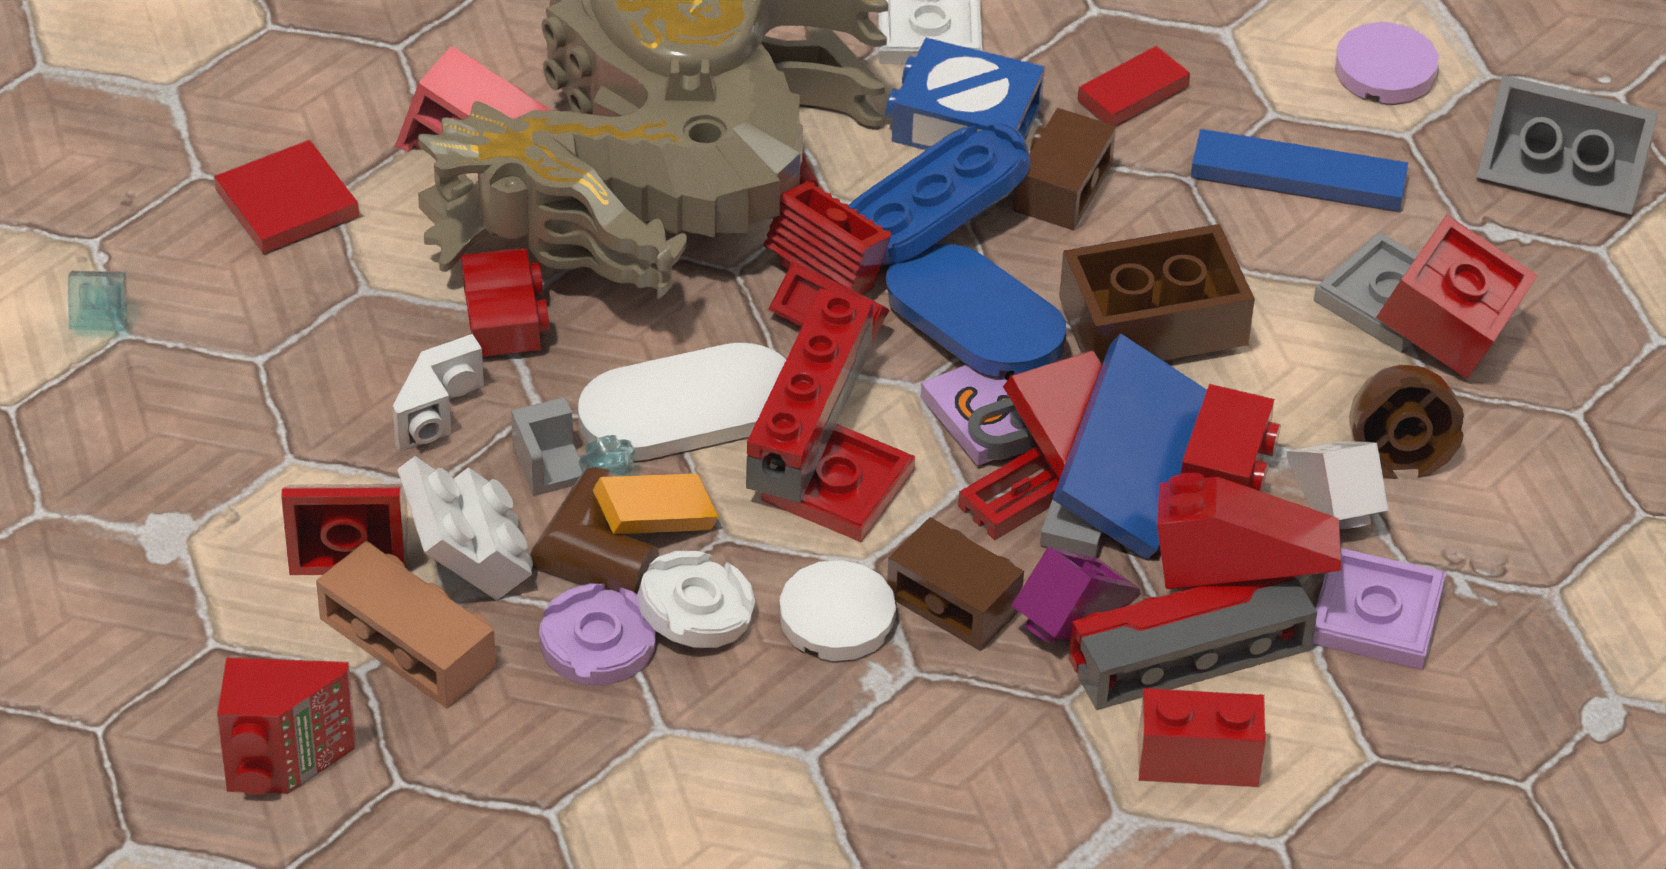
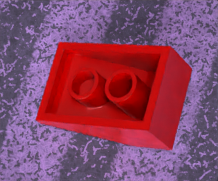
(1236, 534)

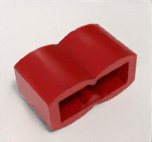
(502, 301)

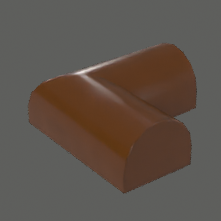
(582, 545)

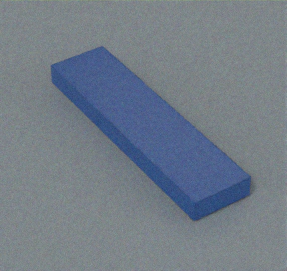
(1299, 169)

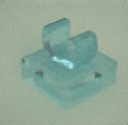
(97, 300)

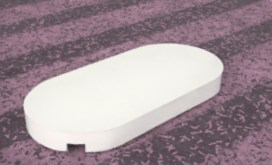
(681, 399)

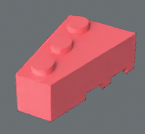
(450, 92)

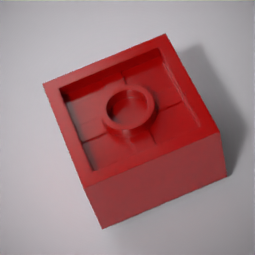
(1457, 296)

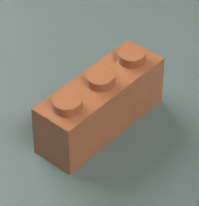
(407, 623)

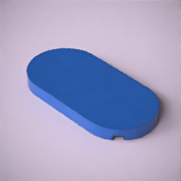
(944, 187)
(976, 310)

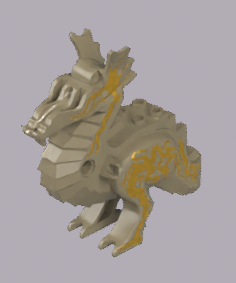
(670, 125)

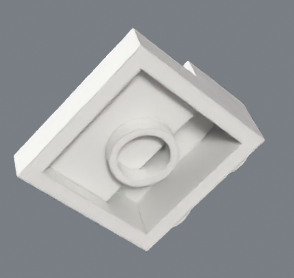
(467, 526)

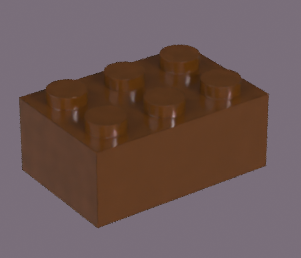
(1161, 291)

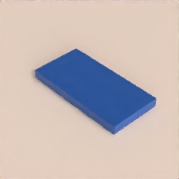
(1129, 444)

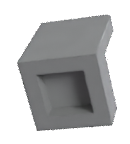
(545, 445)

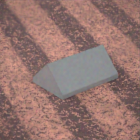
(1567, 144)

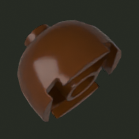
(1410, 419)

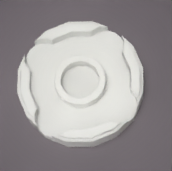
(695, 599)
(837, 610)

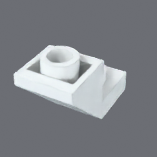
(438, 375)

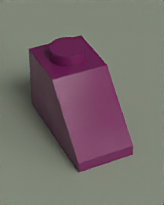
(1067, 589)

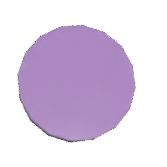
(1386, 62)
(596, 635)

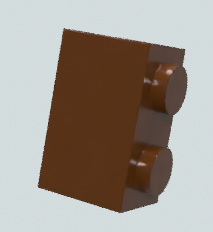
(1065, 168)
(954, 583)

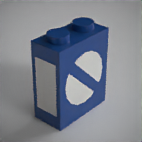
(962, 88)

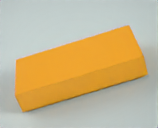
(655, 503)

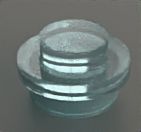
(609, 454)

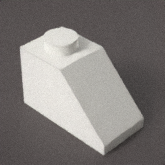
(1341, 480)

